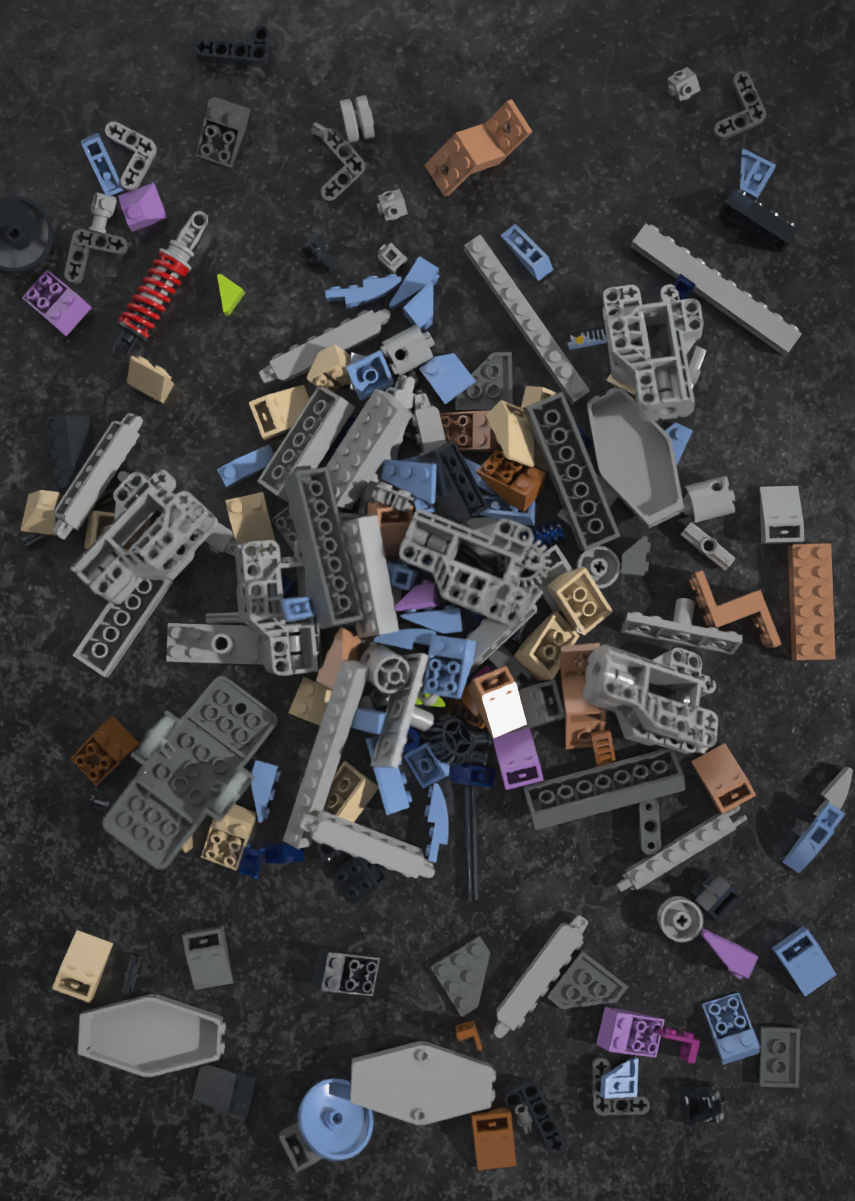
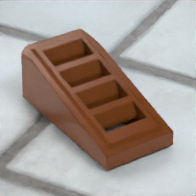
(469, 702)
(472, 722)
(603, 749)

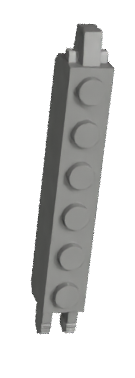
(347, 337)
(403, 393)
(429, 432)
(96, 474)
(220, 539)
(493, 634)
(367, 844)
(680, 850)
(539, 974)

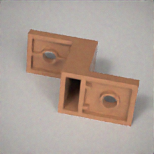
(478, 148)
(735, 609)
(579, 715)

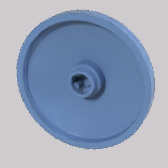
(333, 1124)

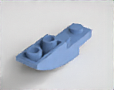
(372, 290)
(437, 814)
(814, 838)

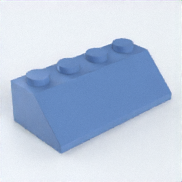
(390, 783)

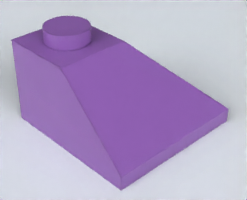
(142, 207)
(421, 597)

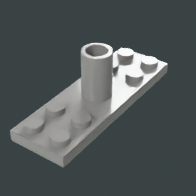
(681, 629)
(201, 644)
(401, 714)

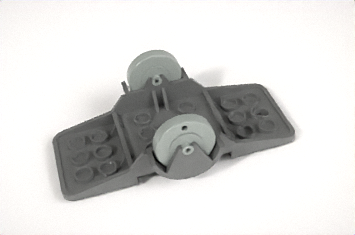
(189, 772)

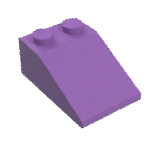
(737, 958)

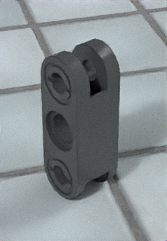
(503, 658)
(652, 835)

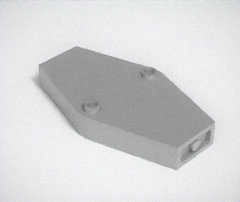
(635, 458)
(151, 1035)
(421, 1083)

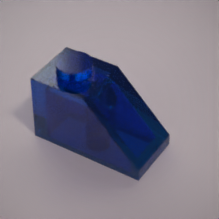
(473, 775)

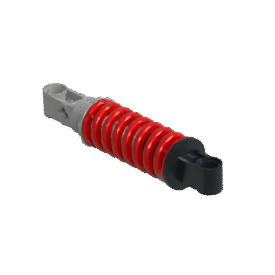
(158, 286)

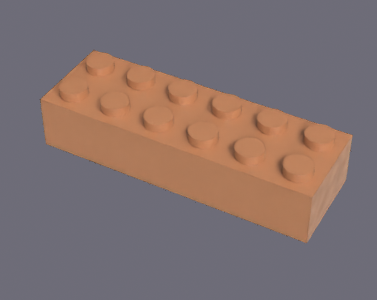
(811, 601)

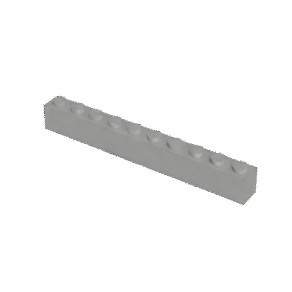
(716, 290)
(526, 320)
(327, 749)

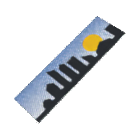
(587, 337)

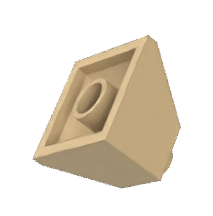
(40, 512)

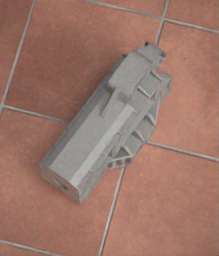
(637, 368)
(137, 564)
(450, 572)
(271, 626)
(620, 685)

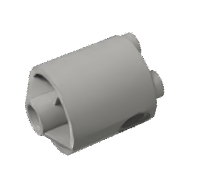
(414, 348)
(708, 499)
(387, 669)

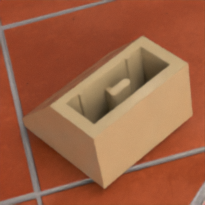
(330, 368)

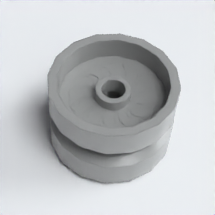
(358, 118)
(606, 560)
(691, 920)

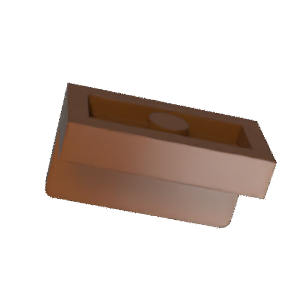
(468, 1030)

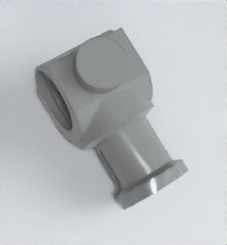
(102, 208)

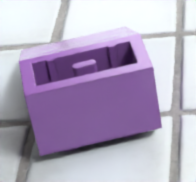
(56, 302)
(517, 759)
(629, 1032)

